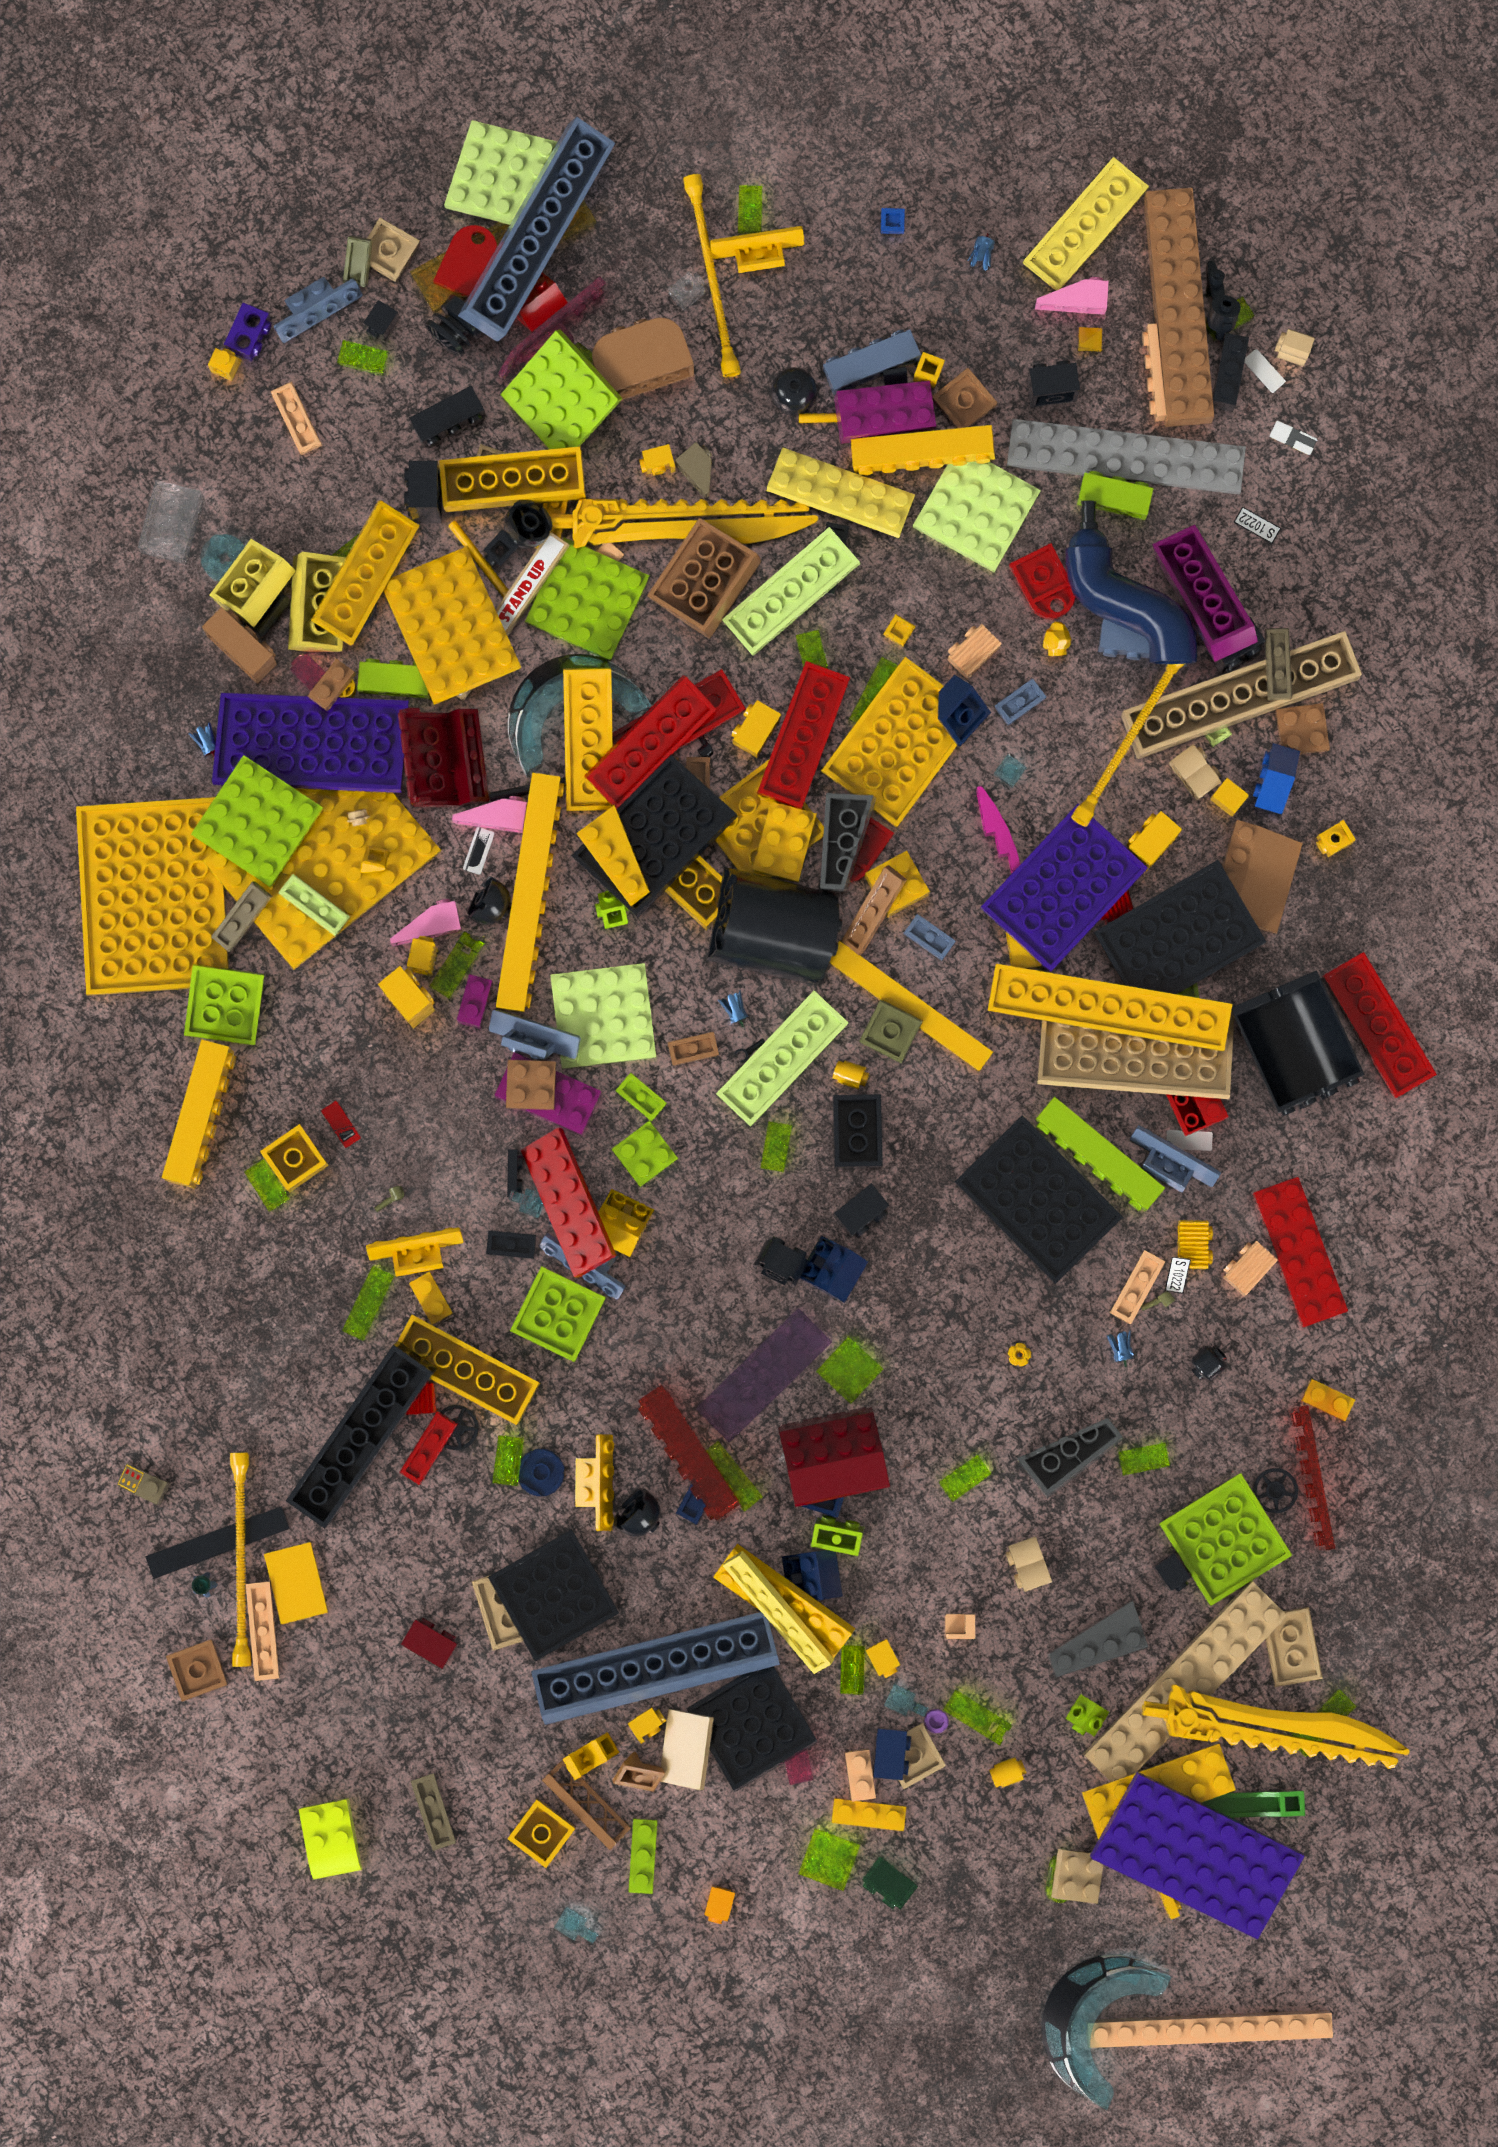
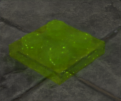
(849, 1370)
(829, 1859)

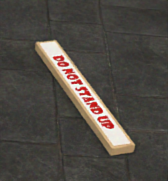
(528, 584)

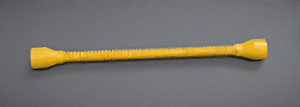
(694, 188)
(1085, 811)
(241, 1654)

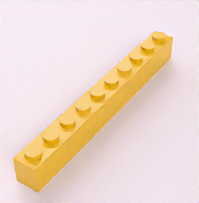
(528, 892)

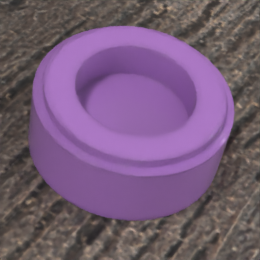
(936, 1720)

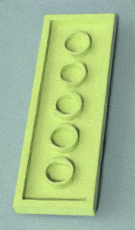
(791, 591)
(782, 1058)

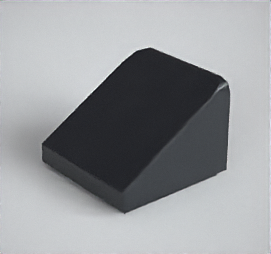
(895, 376)

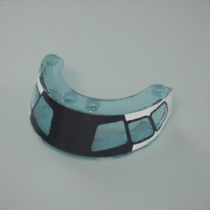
(545, 689)
(1074, 2008)

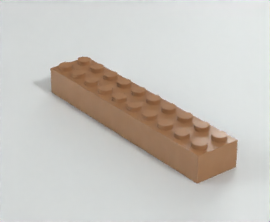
(1179, 306)

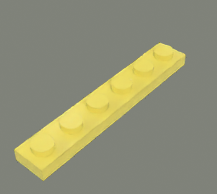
(778, 1612)

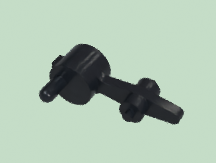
(1224, 308)

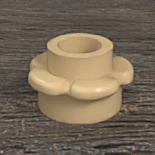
(358, 817)

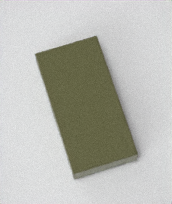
(357, 260)

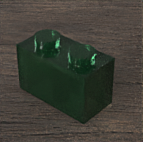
(888, 1882)

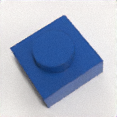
(892, 221)

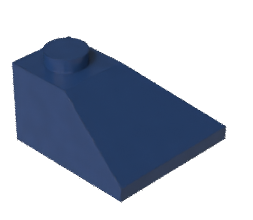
(960, 709)

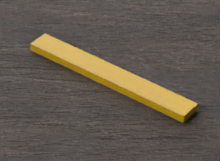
(889, 990)

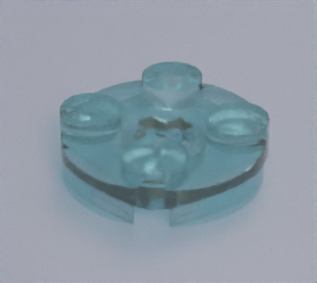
(213, 548)

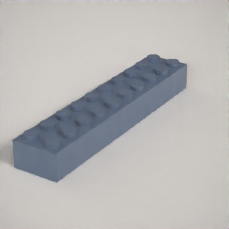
(536, 229)
(654, 1668)

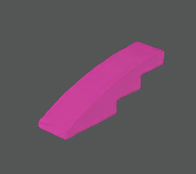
(995, 825)

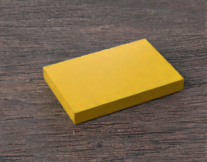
(296, 1583)

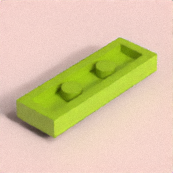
(643, 1856)

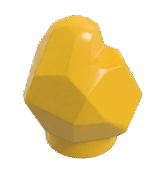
(1057, 639)

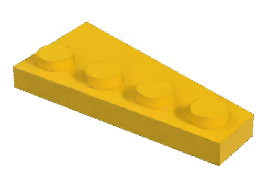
(612, 850)

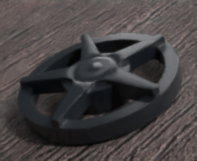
(461, 1427)
(1276, 1490)

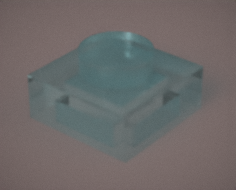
(1010, 771)

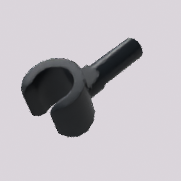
(705, 750)
(750, 1049)

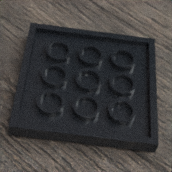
(553, 1595)
(754, 1726)

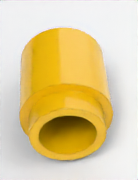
(850, 1074)
(1007, 1772)

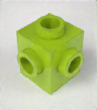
(611, 910)
(1086, 1716)

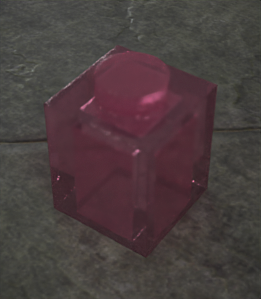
(306, 671)
(799, 1769)

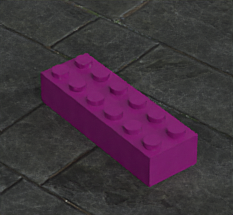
(1205, 593)

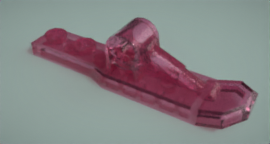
(531, 344)

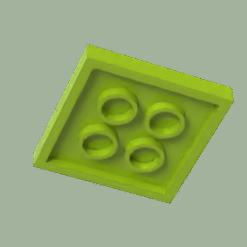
(224, 1004)
(557, 1314)

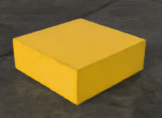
(899, 630)

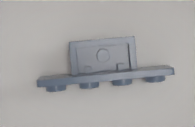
(314, 305)
(532, 1037)
(1172, 1163)
(597, 1276)

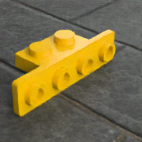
(758, 249)
(415, 1252)
(595, 1482)

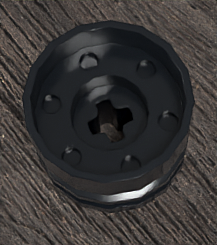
(452, 330)

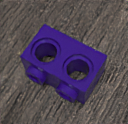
(241, 330)

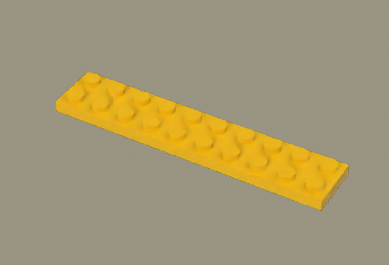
(1110, 1007)

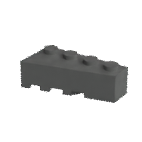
(843, 836)
(1064, 1459)
(1102, 1641)

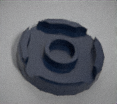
(541, 1472)

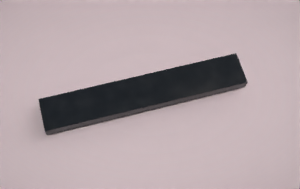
(216, 1543)

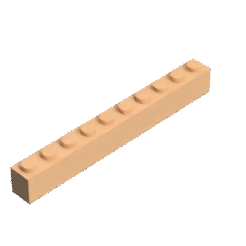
(1211, 2028)

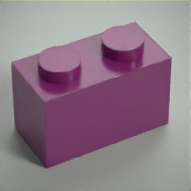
(475, 1001)

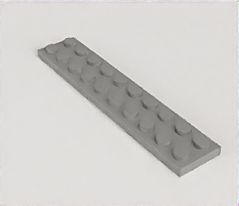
(1126, 455)

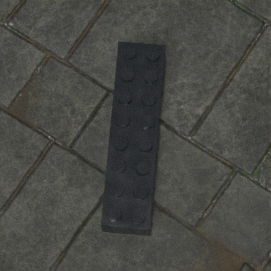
(361, 1434)

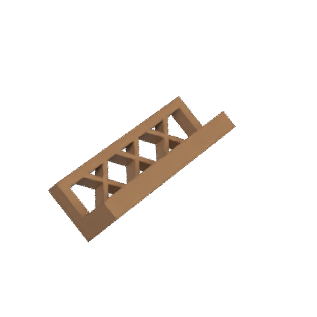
(583, 1814)

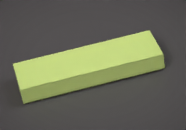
(314, 905)

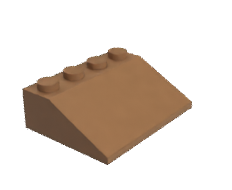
(704, 577)
(1261, 871)

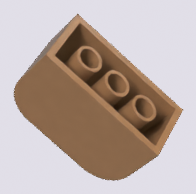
(643, 356)

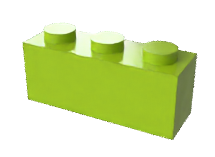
(1116, 495)
(390, 679)

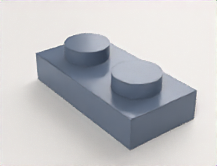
(1020, 702)
(929, 937)

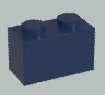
(890, 1754)

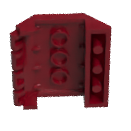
(443, 758)
(834, 1456)

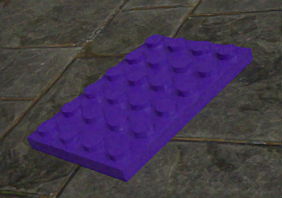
(1063, 889)

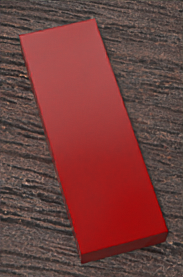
(428, 1448)

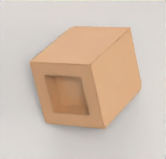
(960, 1626)

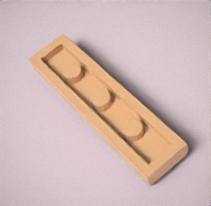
(1153, 363)
(262, 1631)

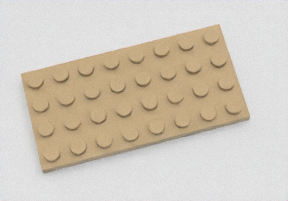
(1132, 1063)

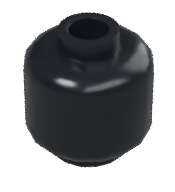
(1209, 1363)

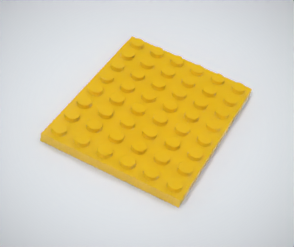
(331, 865)
(146, 896)

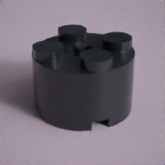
(781, 1262)

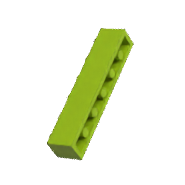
(1099, 1154)

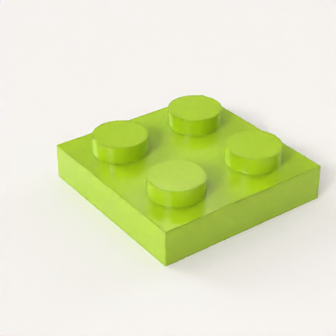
(644, 1154)

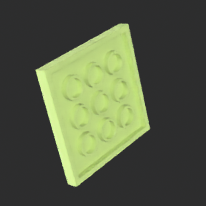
(496, 171)
(977, 511)
(607, 1012)

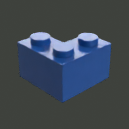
(1278, 776)

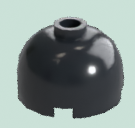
(794, 391)
(527, 524)
(490, 903)
(640, 1514)

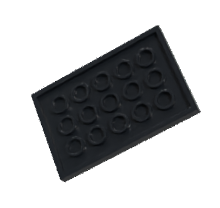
(668, 826)
(1181, 933)
(1038, 1199)

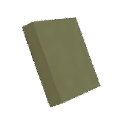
(891, 1031)

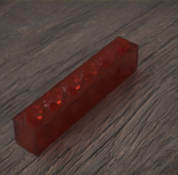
(690, 1454)

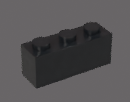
(1229, 372)
(447, 417)

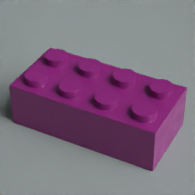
(884, 410)
(573, 1101)

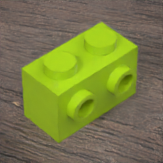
(837, 1535)

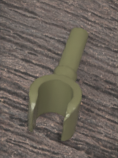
(396, 1194)
(1165, 1298)

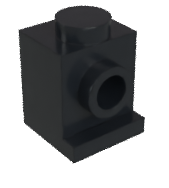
(499, 540)

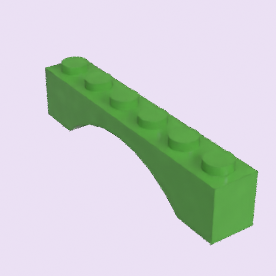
(1260, 1804)

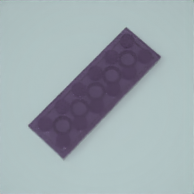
(763, 1375)

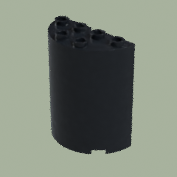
(774, 927)
(1298, 1043)

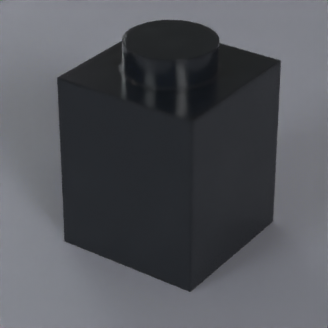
(381, 321)
(1172, 1573)

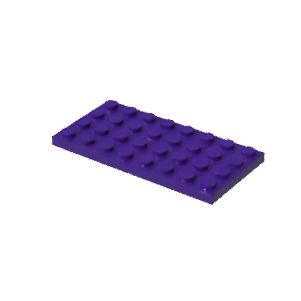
(313, 748)
(1197, 1855)

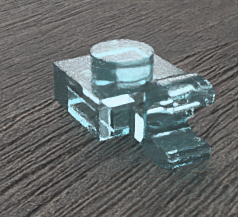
(530, 1202)
(902, 1700)
(573, 1924)

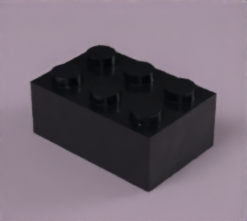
(424, 491)
(857, 1131)

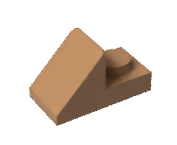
(638, 1775)

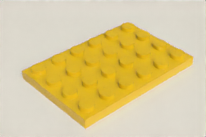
(450, 625)
(894, 744)

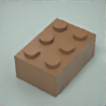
(240, 644)

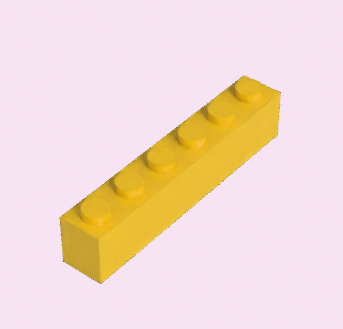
(923, 449)

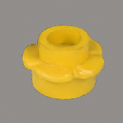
(1014, 1350)

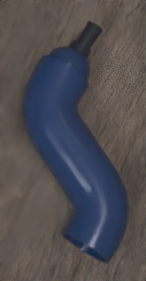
(1125, 600)

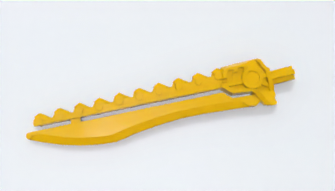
(607, 514)
(1199, 1724)

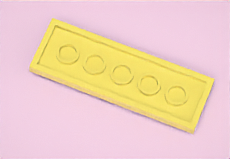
(1086, 224)
(840, 492)

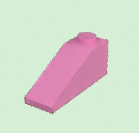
(1081, 297)
(498, 815)
(434, 922)

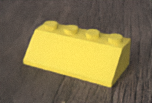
(308, 588)

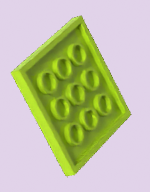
(561, 394)
(588, 600)
(257, 821)
(1225, 1539)

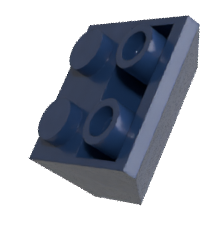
(833, 1269)
(814, 1573)

